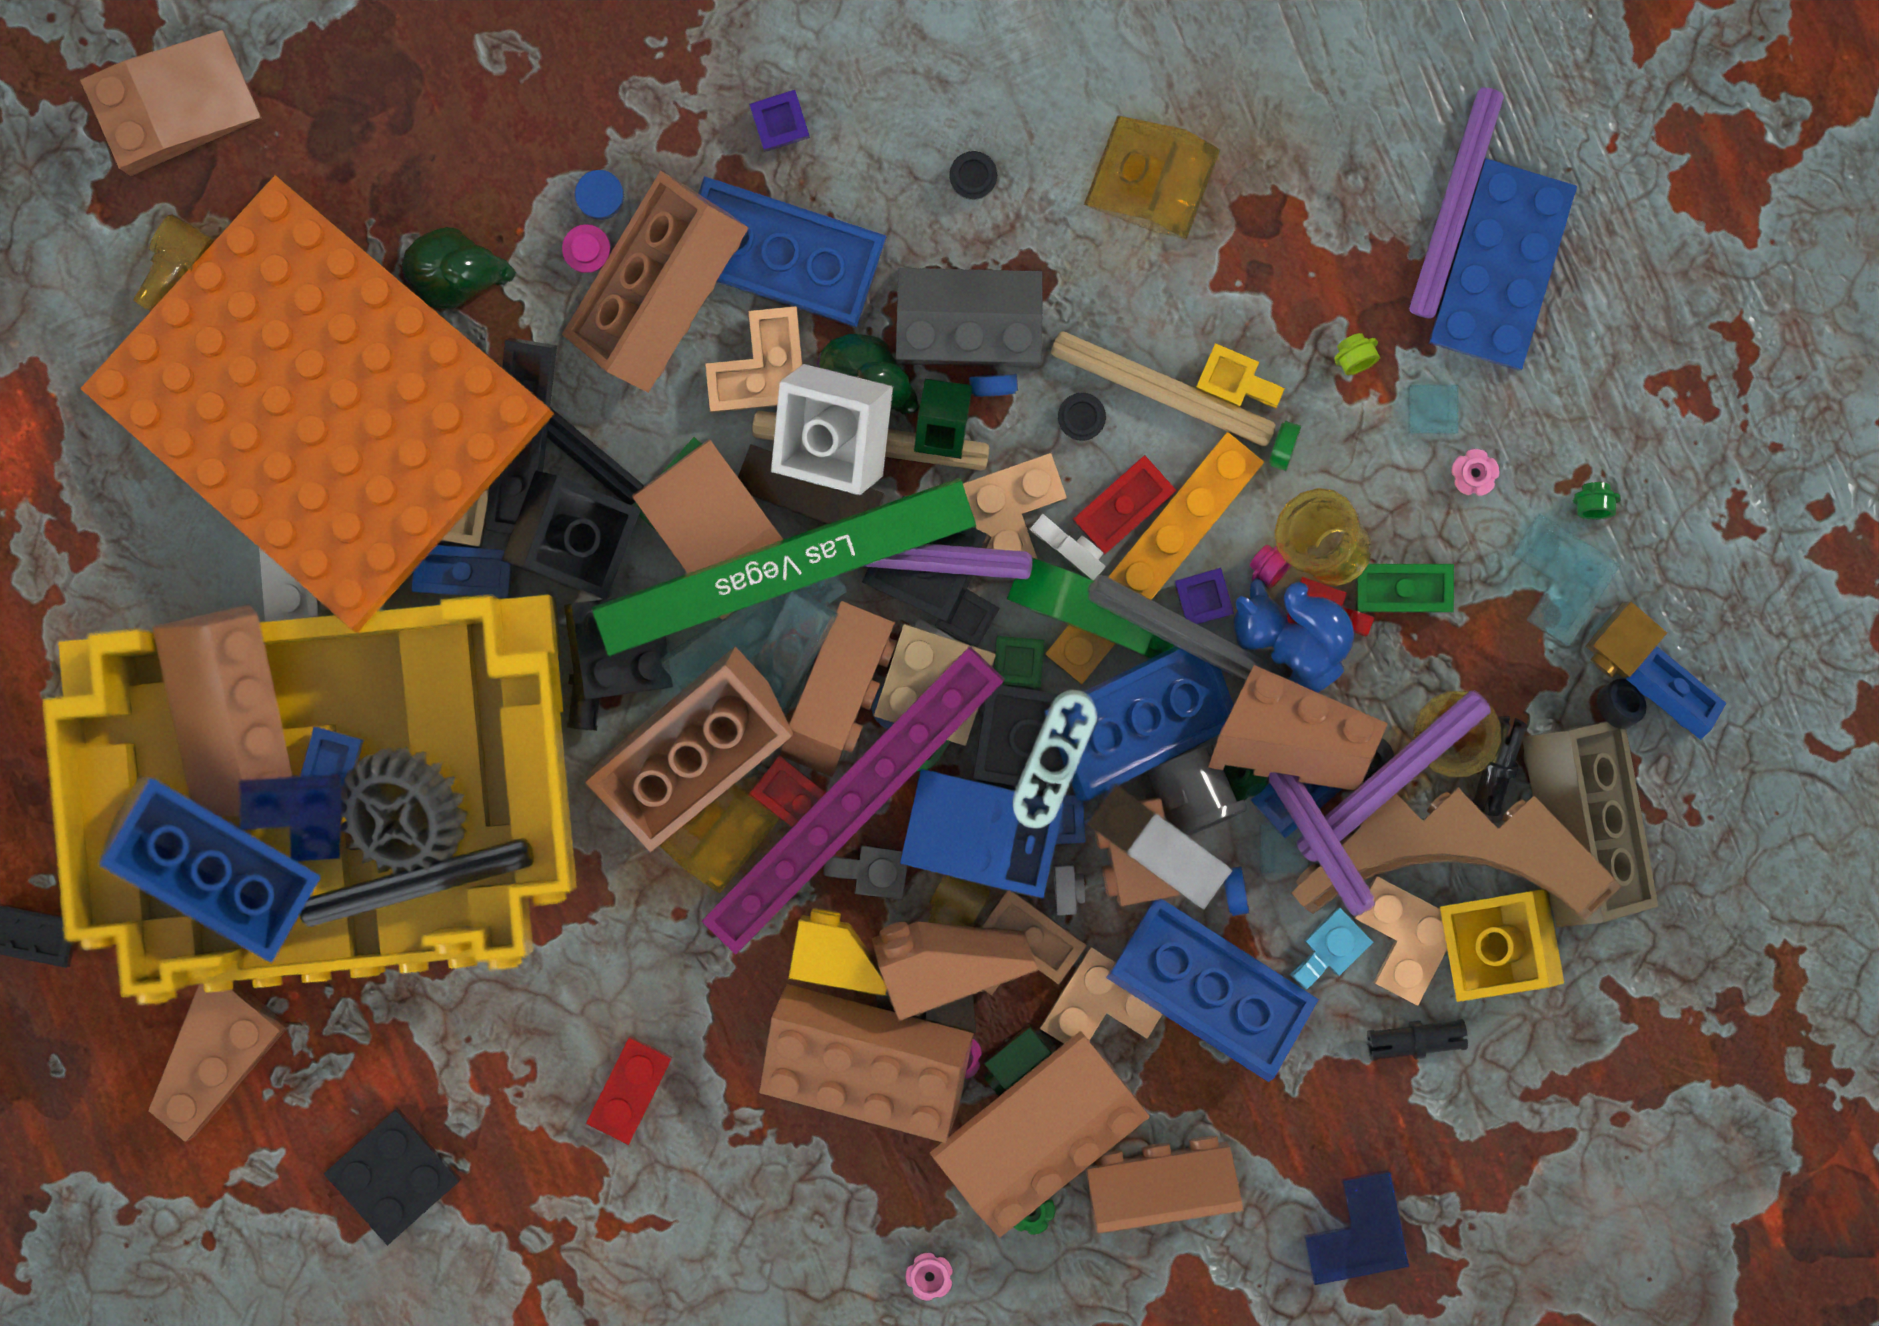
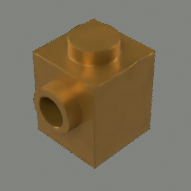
(1624, 641)

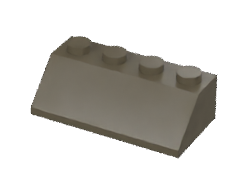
(1592, 790)

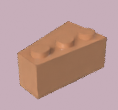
(839, 688)
(1297, 733)
(212, 1056)

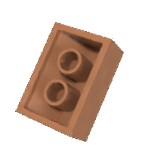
(1163, 1185)

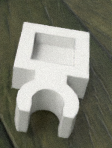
(1079, 554)

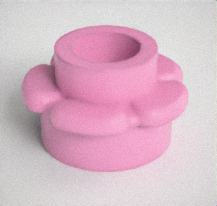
(1462, 472)
(927, 1289)

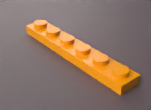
(1165, 544)

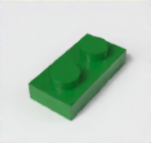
(1406, 588)

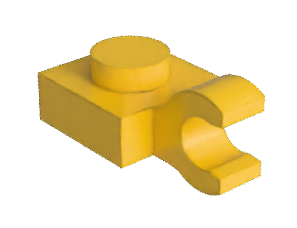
(1232, 376)

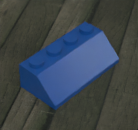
(207, 868)

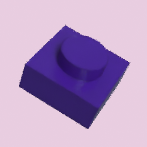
(779, 120)
(1204, 596)

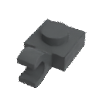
(876, 872)

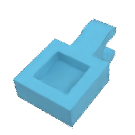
(1334, 945)

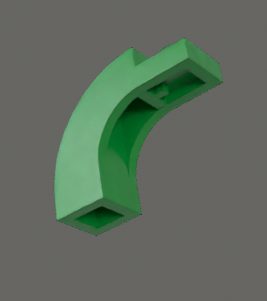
(1066, 599)

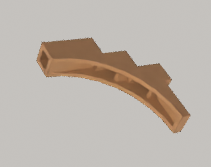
(1456, 831)

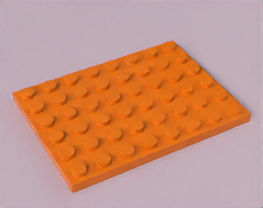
(317, 403)

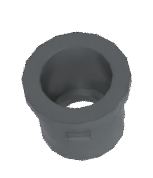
(1193, 793)

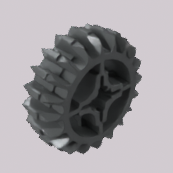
(375, 801)

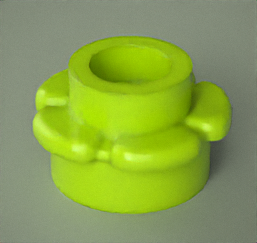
(1356, 354)

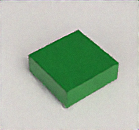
(1019, 660)

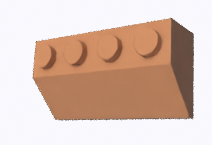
(654, 282)
(221, 705)
(691, 750)
(1039, 1134)

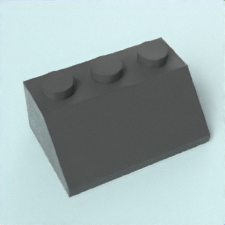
(969, 317)

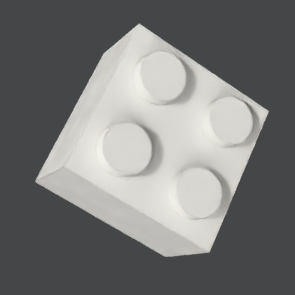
(831, 429)

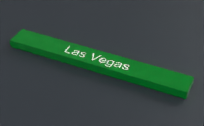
(783, 566)

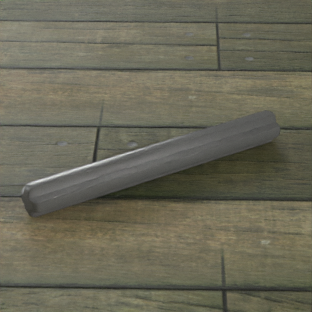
(1176, 629)

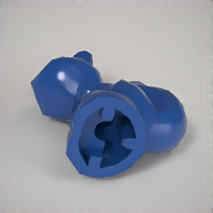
(1309, 648)

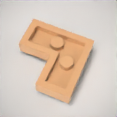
(757, 380)
(1007, 494)
(1417, 936)
(1090, 997)

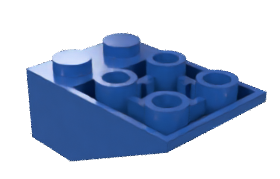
(974, 835)

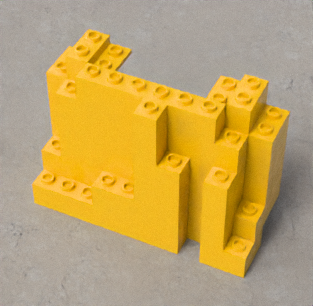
(448, 679)

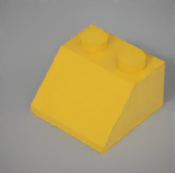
(1502, 945)
(833, 955)

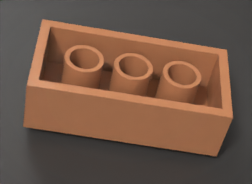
(865, 1063)

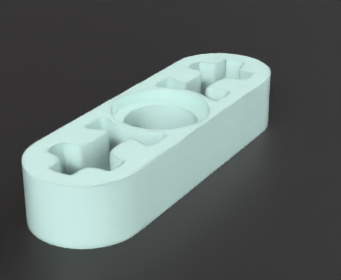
(1028, 787)

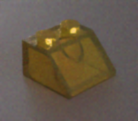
(1152, 176)
(721, 837)

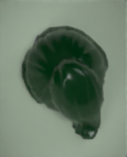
(451, 269)
(870, 360)

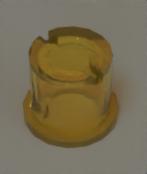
(1309, 520)
(1473, 756)

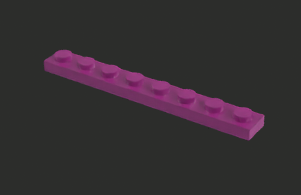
(853, 799)

